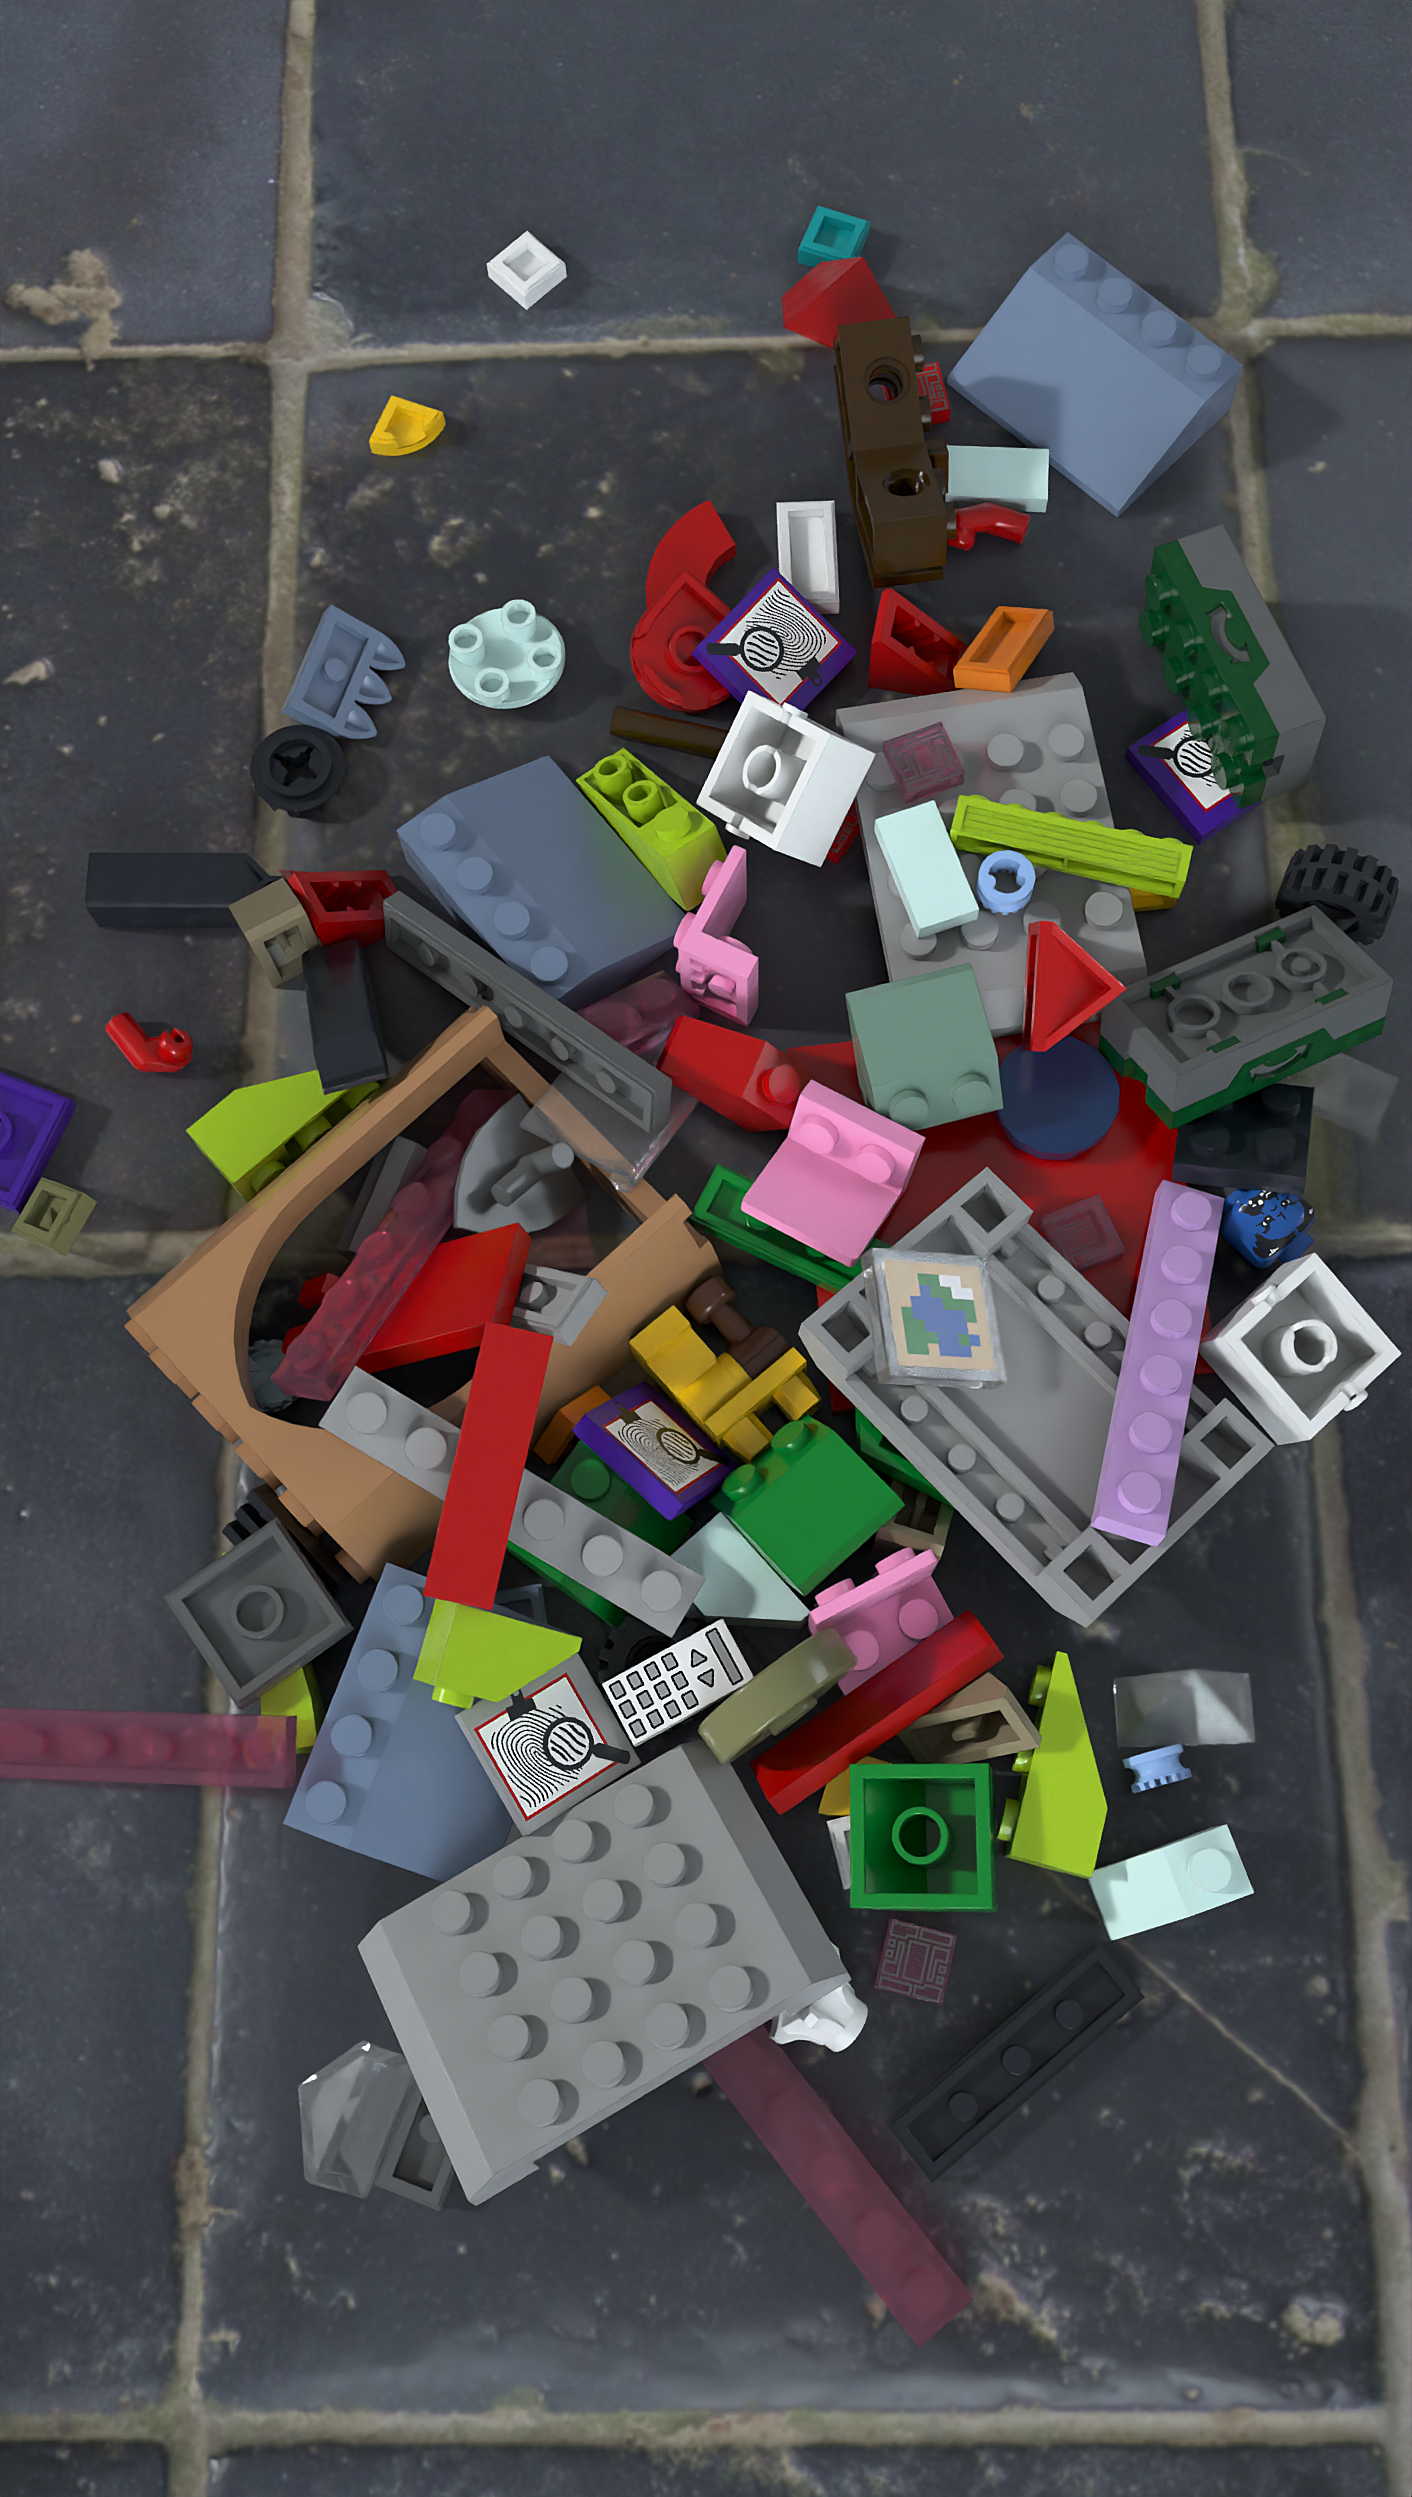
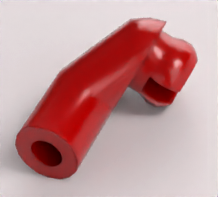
(147, 1053)

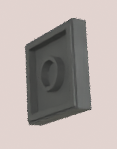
(259, 1613)

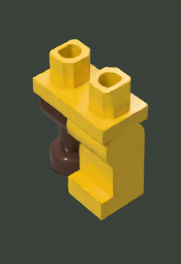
(736, 1388)

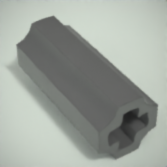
(387, 1176)

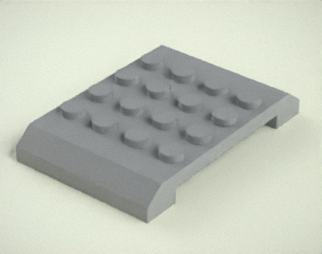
(1014, 749)
(1032, 1450)
(595, 1963)

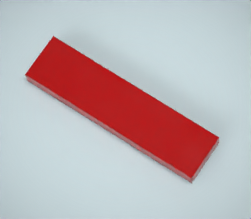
(488, 1466)
(875, 1711)

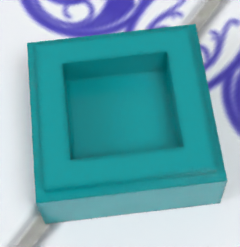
(832, 237)

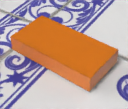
(1004, 649)

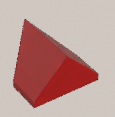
(834, 296)
(911, 650)
(343, 903)
(1060, 987)

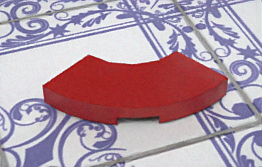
(697, 543)

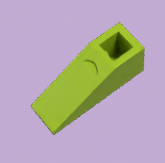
(655, 825)
(270, 1126)
(1060, 1793)

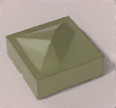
(54, 1216)

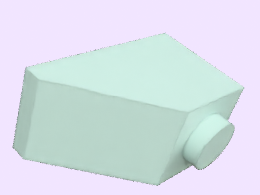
(737, 1581)
(1170, 1882)

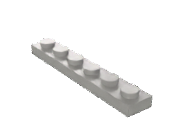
(544, 1518)

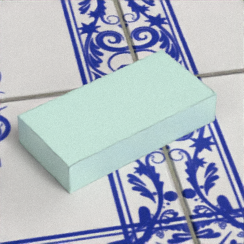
(998, 476)
(926, 869)

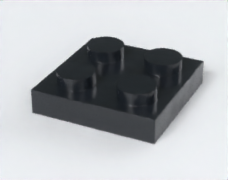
(1250, 1142)

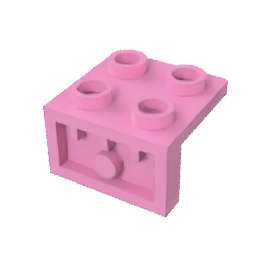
(712, 966)
(834, 1175)
(883, 1614)

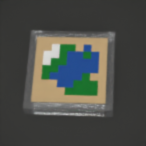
(932, 1319)

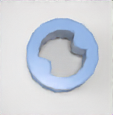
(1025, 880)
(1157, 1768)

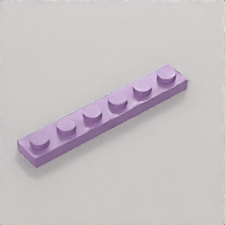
(1158, 1365)

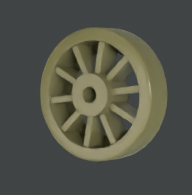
(777, 1695)

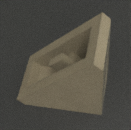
(276, 930)
(918, 1525)
(972, 1726)

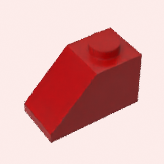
(734, 1074)

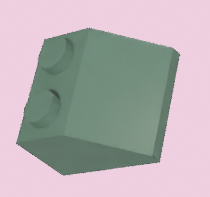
(925, 1049)

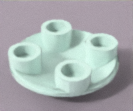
(506, 656)

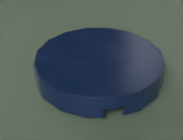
(1057, 1099)

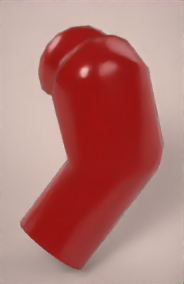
(988, 519)

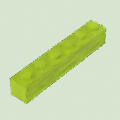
(1072, 845)

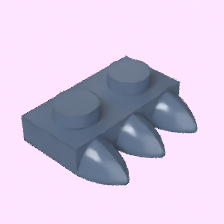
(339, 674)

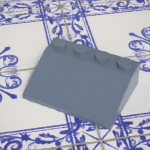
(1096, 374)
(542, 882)
(391, 1761)

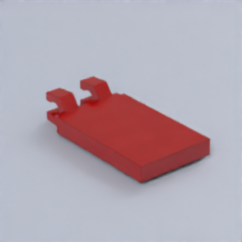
(445, 1303)

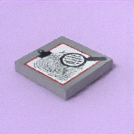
(548, 1744)

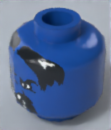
(1267, 1226)

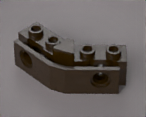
(891, 471)

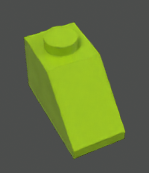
(485, 1654)

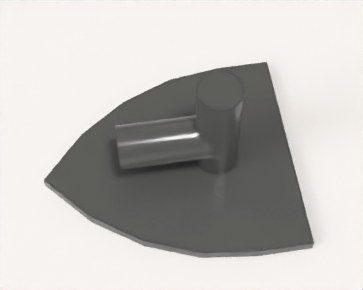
(514, 1176)

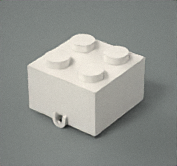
(784, 779)
(1298, 1350)

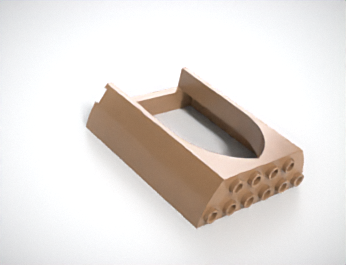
(207, 1301)

